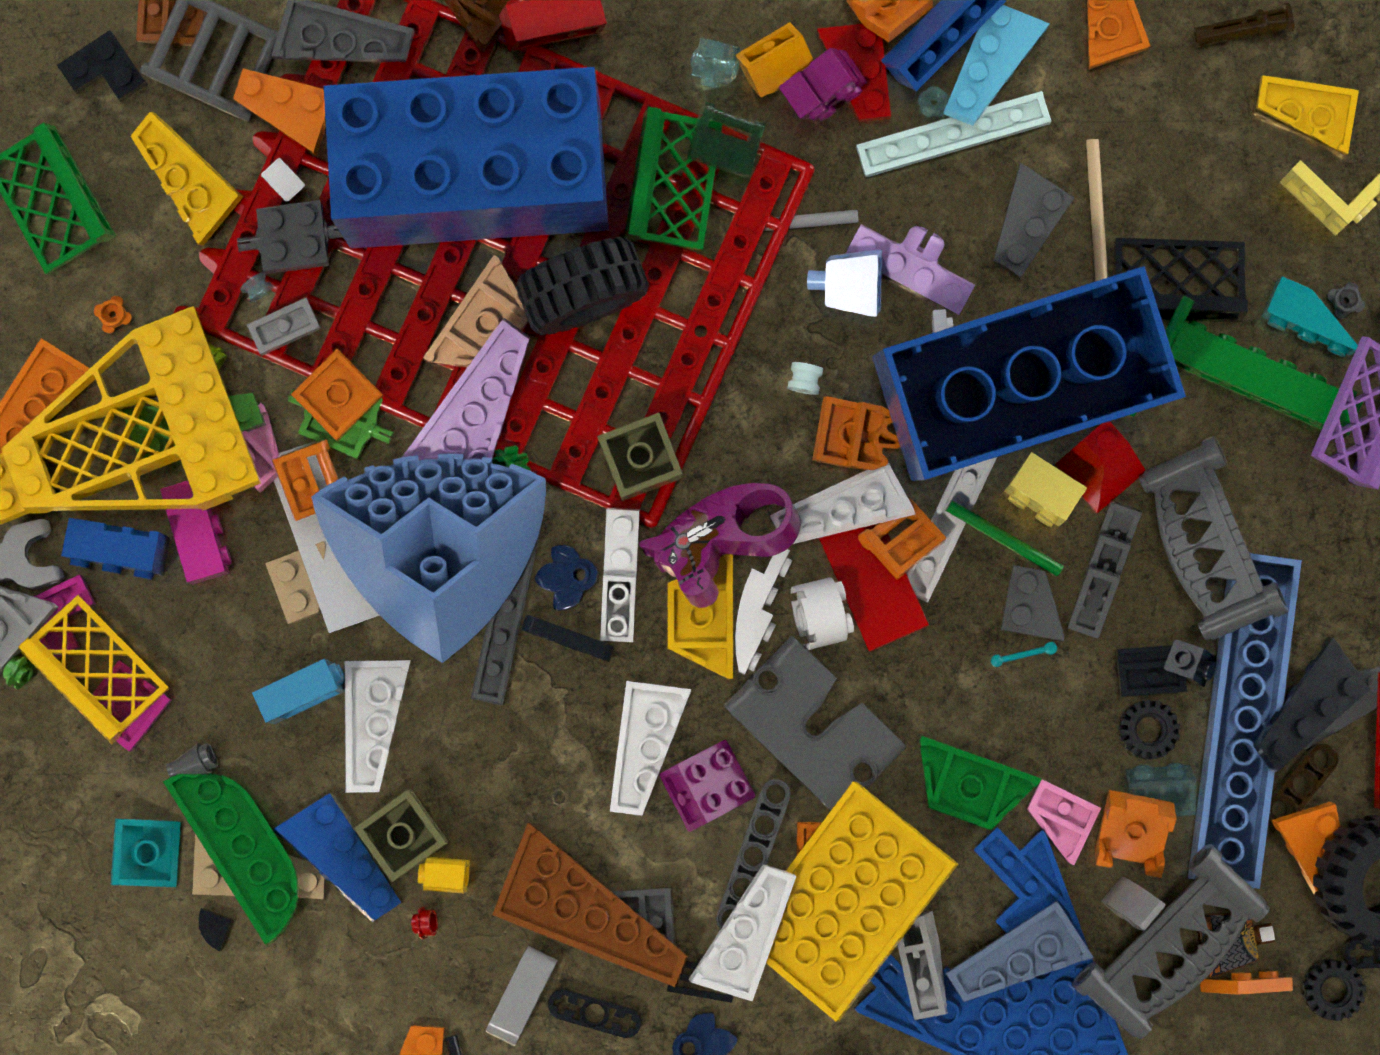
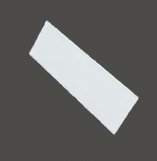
(335, 593)

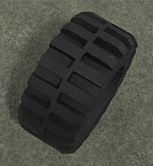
(582, 285)
(1342, 879)

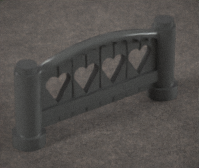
(1248, 598)
(1214, 886)

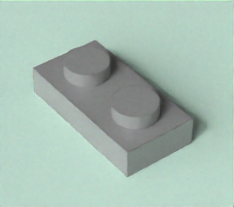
(283, 326)

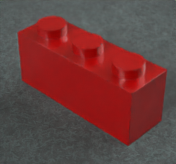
(549, 21)

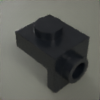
(1190, 662)

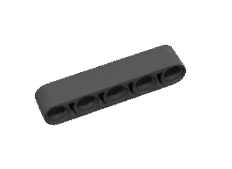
(755, 839)

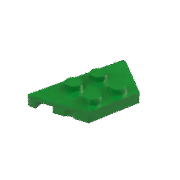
(971, 785)

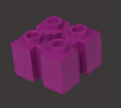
(823, 84)

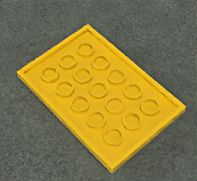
(853, 899)

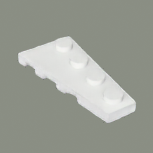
(850, 505)
(371, 712)
(644, 738)
(744, 942)

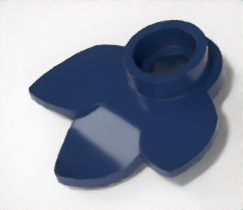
(562, 578)
(705, 1037)

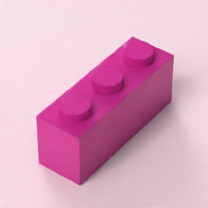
(196, 538)

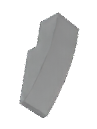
(1133, 903)

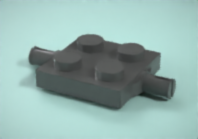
(291, 237)

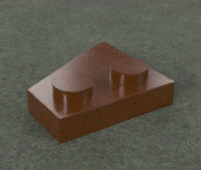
(479, 19)

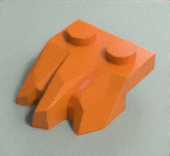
(889, 17)
(853, 434)

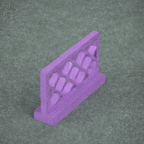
(1367, 465)

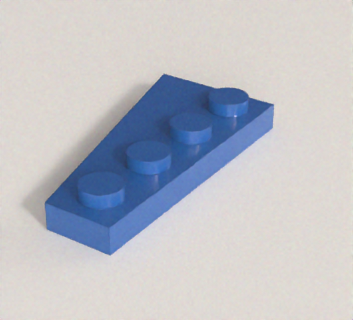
(335, 850)

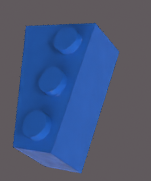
(115, 548)

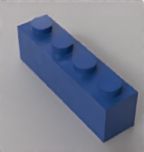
(937, 39)

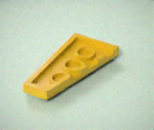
(186, 177)

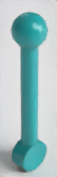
(1049, 648)

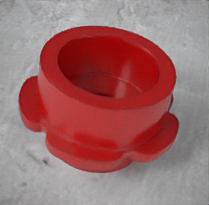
(424, 923)

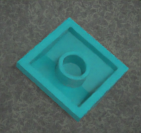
(145, 853)

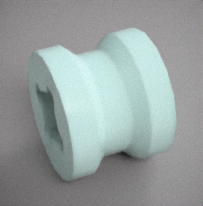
(805, 378)

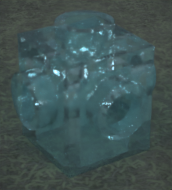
(715, 62)

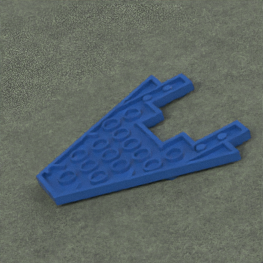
(1021, 1019)

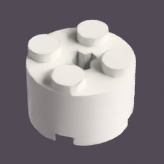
(821, 612)

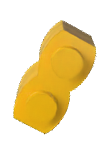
(444, 875)

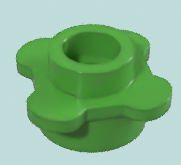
(18, 672)

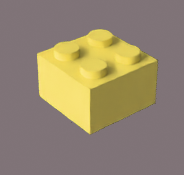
(1044, 490)

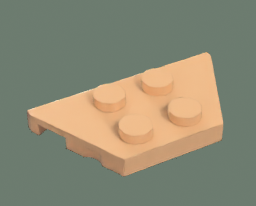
(477, 317)

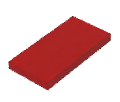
(879, 602)

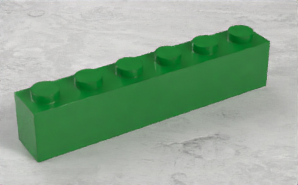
(1255, 375)

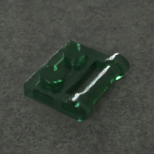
(721, 149)

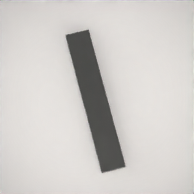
(501, 641)

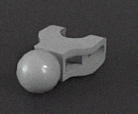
(14, 557)

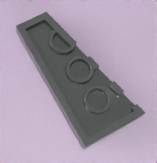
(334, 34)

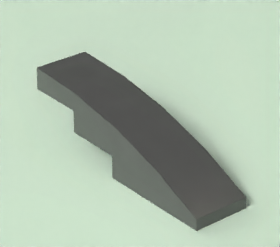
(1104, 569)

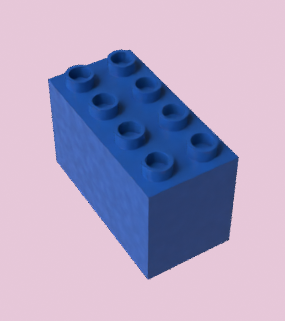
(466, 157)
(1028, 374)

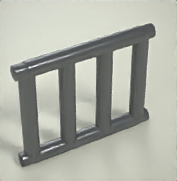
(182, 82)

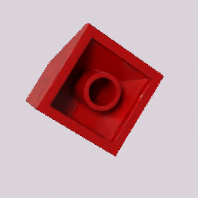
(1103, 465)

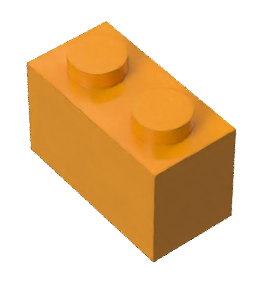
(774, 59)

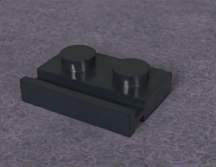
(1143, 672)

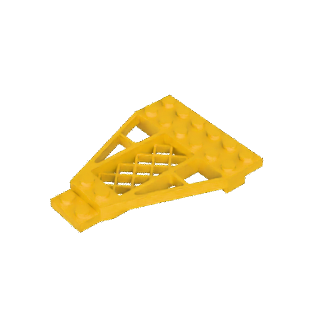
(194, 407)

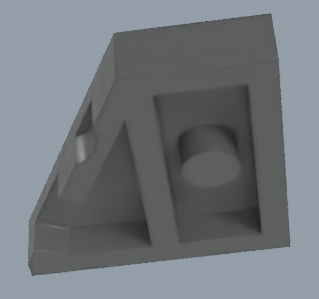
(1031, 605)

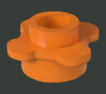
(115, 305)

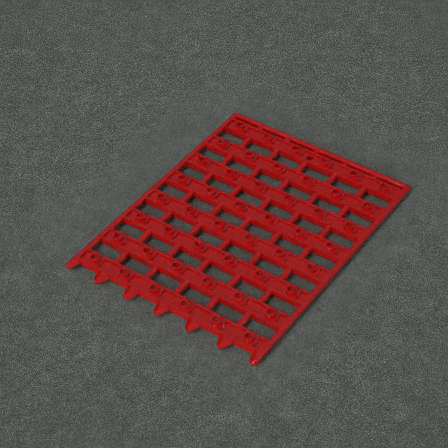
(449, 262)

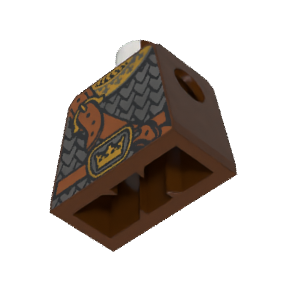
(1244, 948)

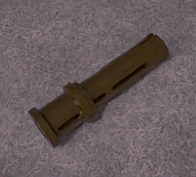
(1257, 24)

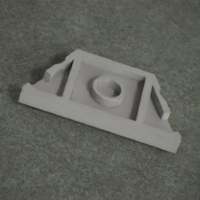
(19, 619)

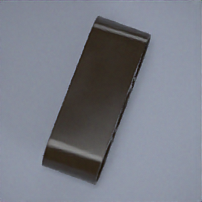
(1315, 778)

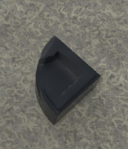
(214, 928)

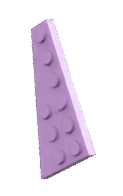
(478, 402)

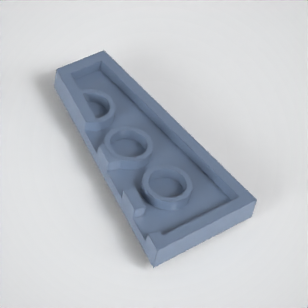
(1027, 951)

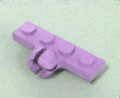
(916, 266)

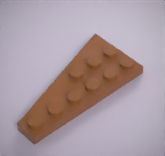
(567, 903)

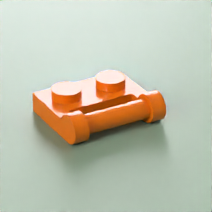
(298, 478)
(906, 548)

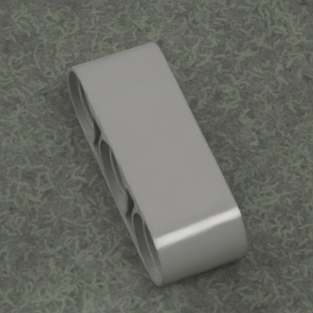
(521, 995)

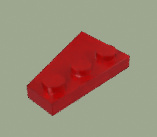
(866, 52)

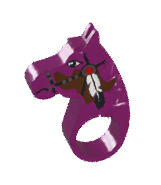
(712, 528)

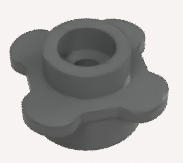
(1351, 292)

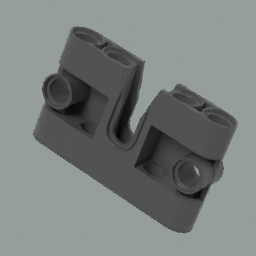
(779, 721)

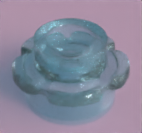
(930, 94)

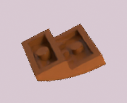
(153, 18)

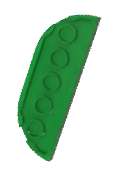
(240, 848)

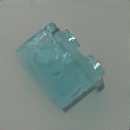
(1169, 783)

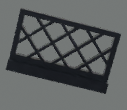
(1205, 307)

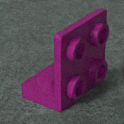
(707, 785)

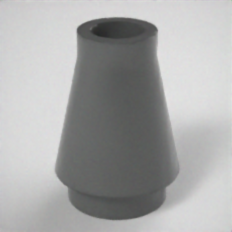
(197, 760)

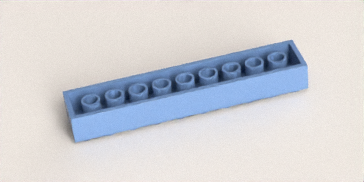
(1244, 697)

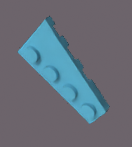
(992, 61)

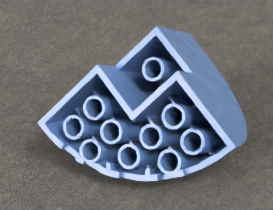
(434, 541)

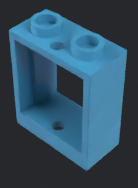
(300, 691)

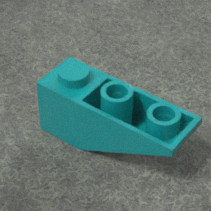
(1303, 311)

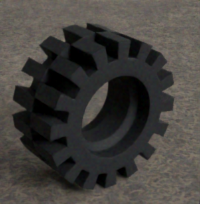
(1163, 715)
(1313, 989)

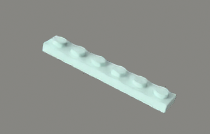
(952, 135)

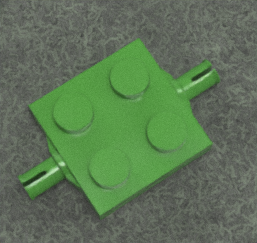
(355, 439)

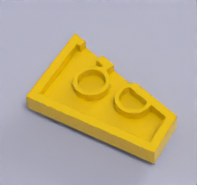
(1311, 108)

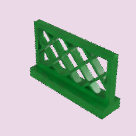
(644, 182)
(76, 190)

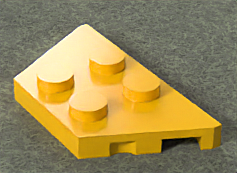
(705, 632)

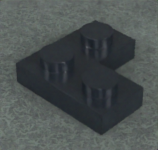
(104, 59)

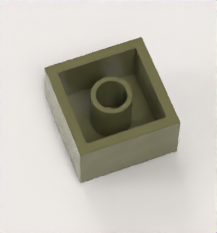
(640, 456)
(401, 835)

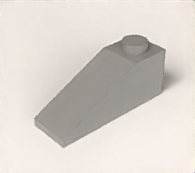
(923, 968)

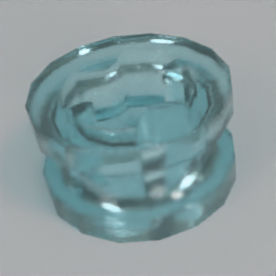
(256, 287)

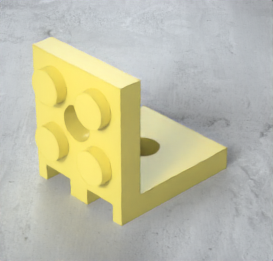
(1325, 202)

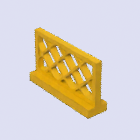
(72, 689)

